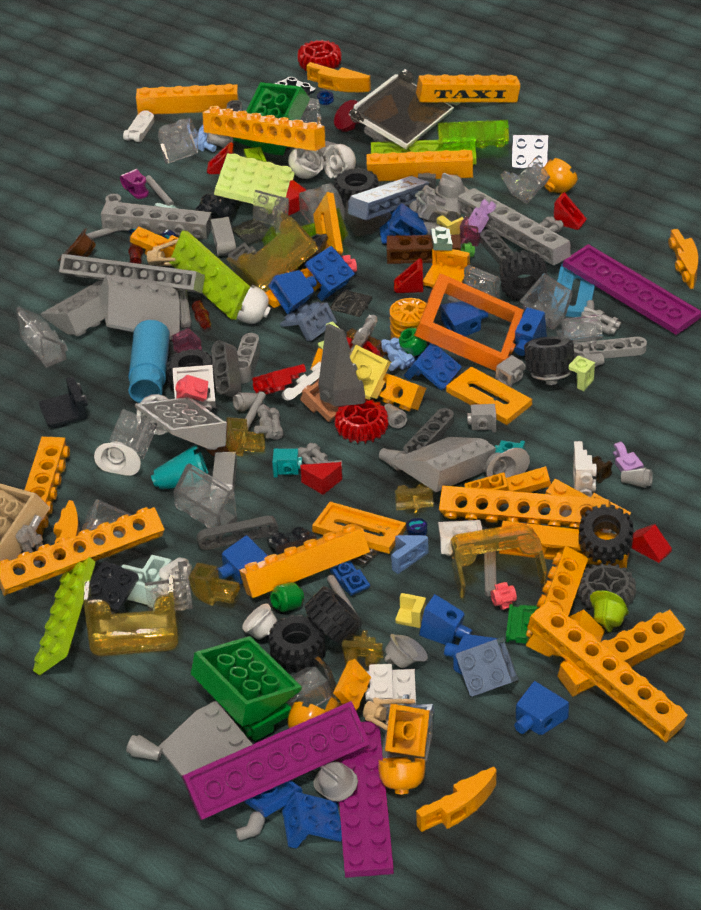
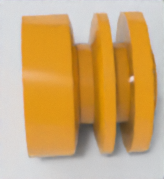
(405, 314)

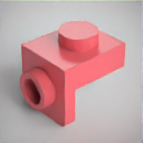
(192, 387)

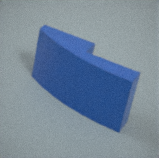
(349, 578)

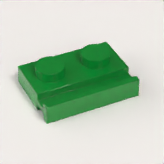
(518, 622)

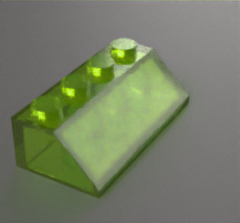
(472, 134)

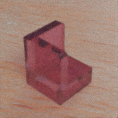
(469, 233)
(186, 340)

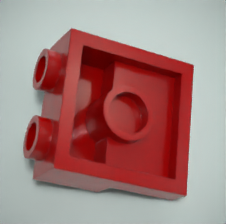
(276, 380)

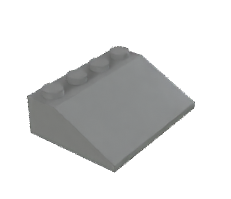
(132, 301)
(77, 311)
(187, 420)
(446, 461)
(203, 739)

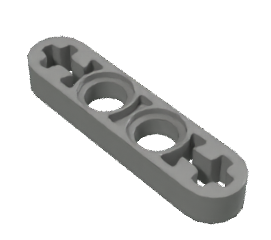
(631, 347)

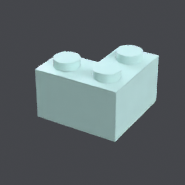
(149, 573)

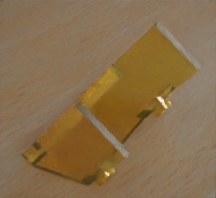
(277, 257)
(466, 546)
(134, 630)

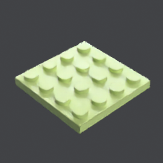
(244, 175)

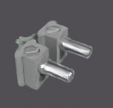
(427, 204)

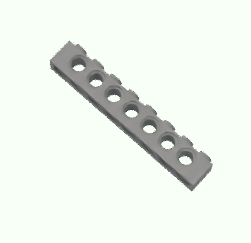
(518, 228)
(97, 269)

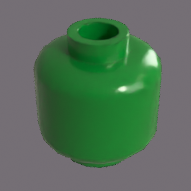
(411, 343)
(287, 597)

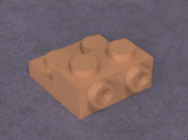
(312, 400)

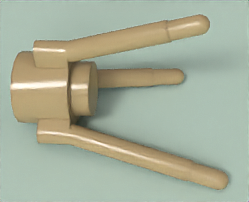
(157, 257)
(376, 712)

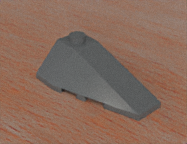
(337, 375)

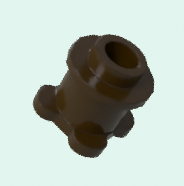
(603, 469)

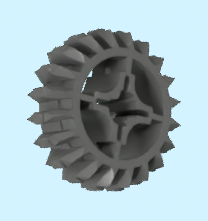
(608, 579)

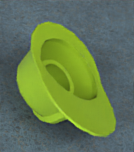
(608, 609)

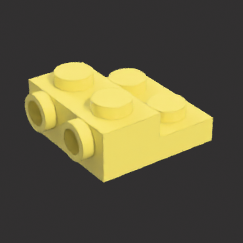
(370, 370)

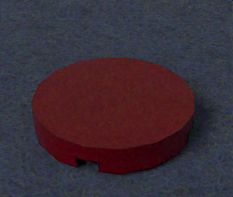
(342, 118)

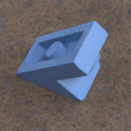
(408, 551)

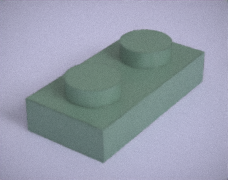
(441, 239)

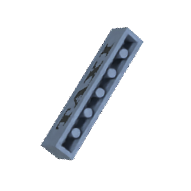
(385, 197)

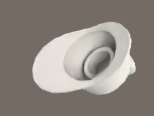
(117, 458)
(260, 622)

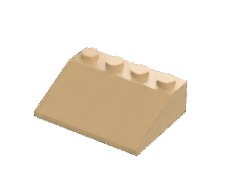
(16, 510)

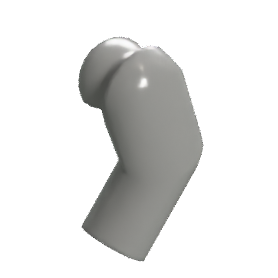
(253, 827)

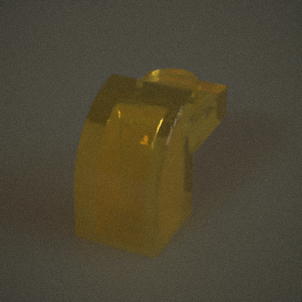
(240, 440)
(209, 588)

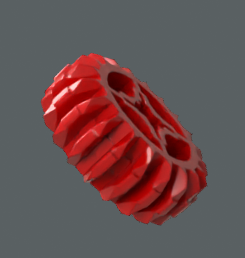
(319, 53)
(361, 421)

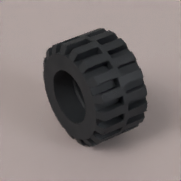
(354, 182)
(518, 265)
(549, 355)
(188, 359)
(606, 519)
(332, 615)
(296, 643)

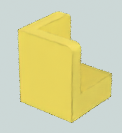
(453, 226)
(411, 610)

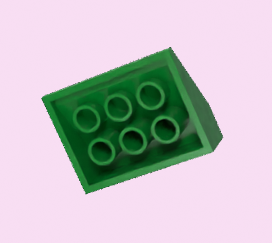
(277, 101)
(244, 679)

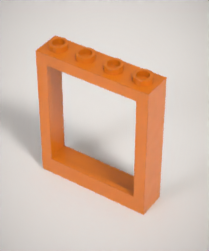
(458, 343)

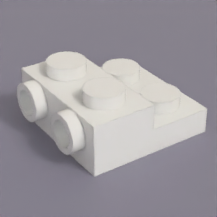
(202, 372)
(583, 470)
(449, 529)
(390, 683)

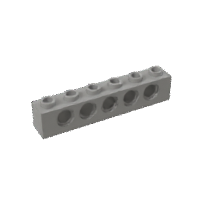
(155, 219)

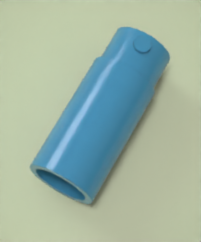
(148, 359)

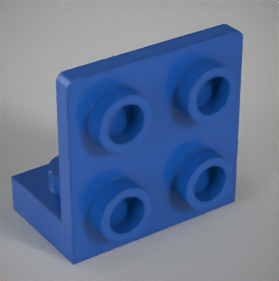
(330, 271)
(435, 366)
(312, 816)

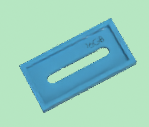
(585, 292)

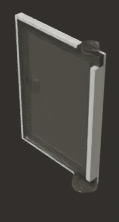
(396, 111)

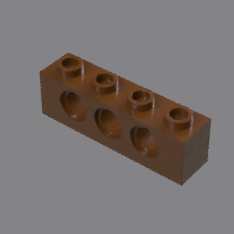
(412, 247)

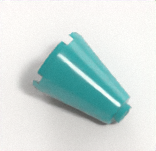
(169, 473)

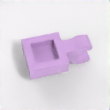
(479, 215)
(624, 460)

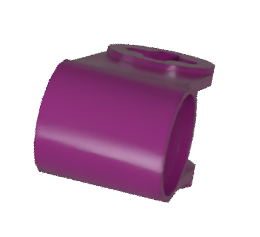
(135, 184)

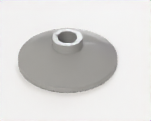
(551, 379)

